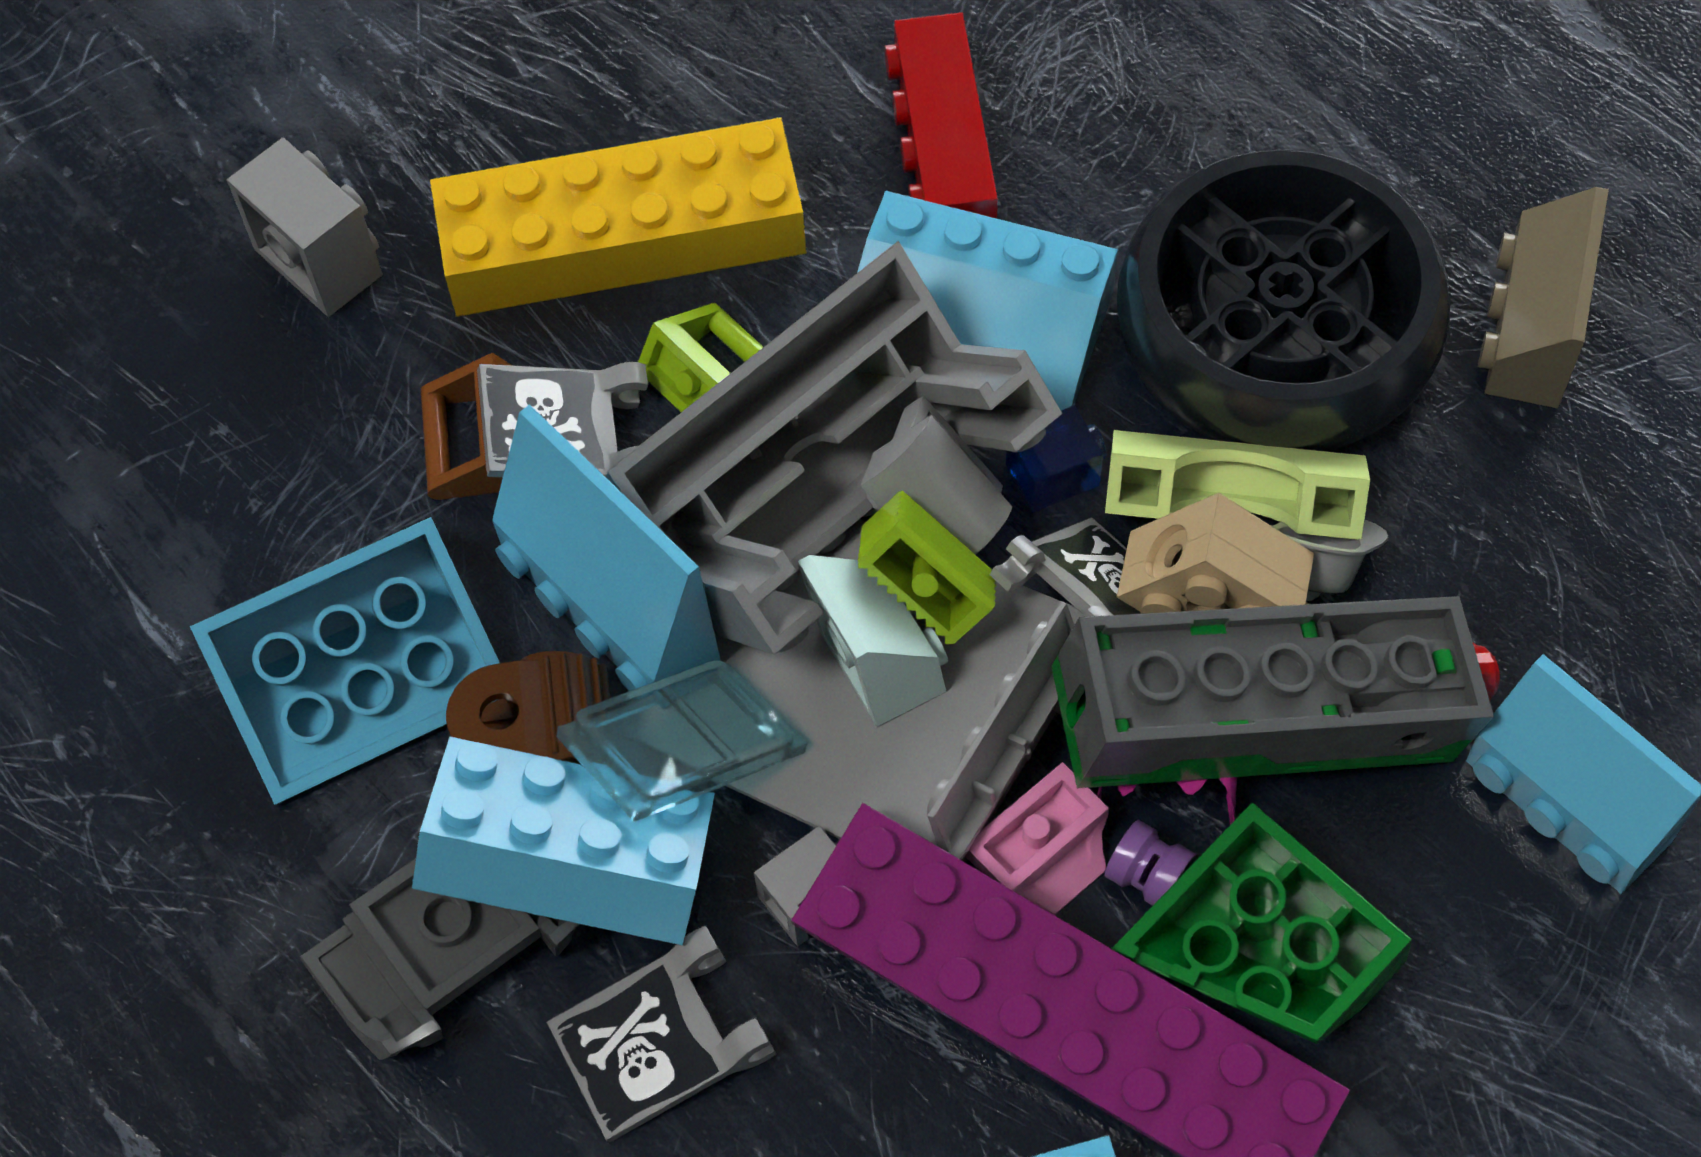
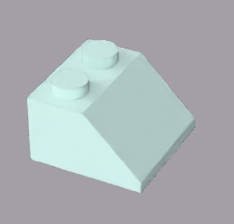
(874, 638)

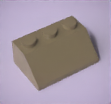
(1543, 298)

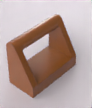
(471, 476)

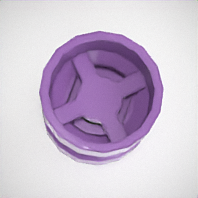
(1148, 862)

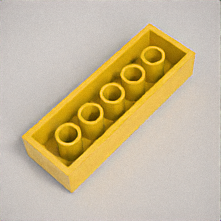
(618, 216)

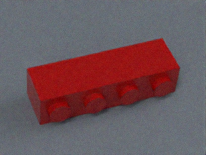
(941, 114)

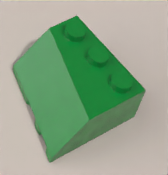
(1269, 932)

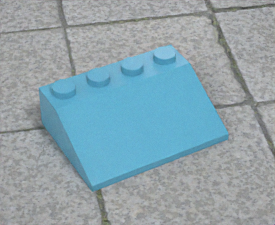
(1005, 283)
(599, 559)
(346, 658)

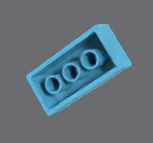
(557, 845)

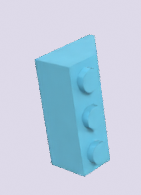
(1583, 775)

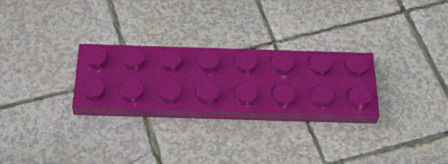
(1062, 1000)

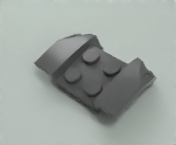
(414, 954)

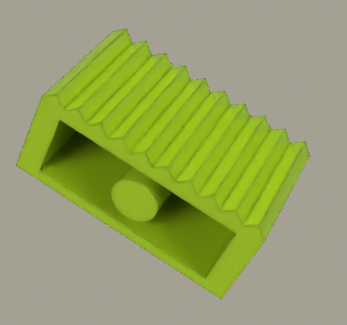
(926, 567)

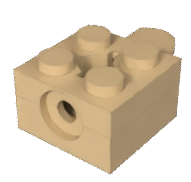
(1212, 560)

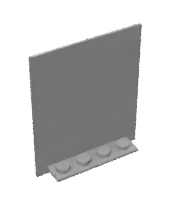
(933, 766)

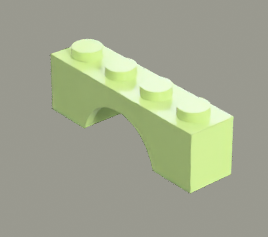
(1300, 487)

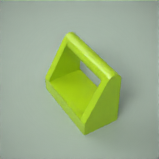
(680, 364)

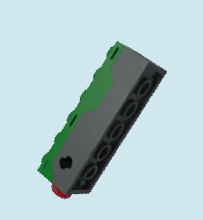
(1271, 690)

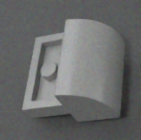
(939, 475)

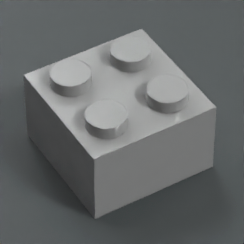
(307, 225)

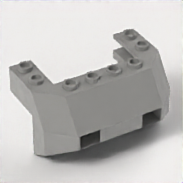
(799, 430)

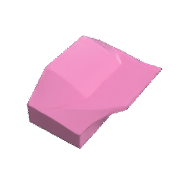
(1045, 842)

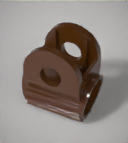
(533, 702)

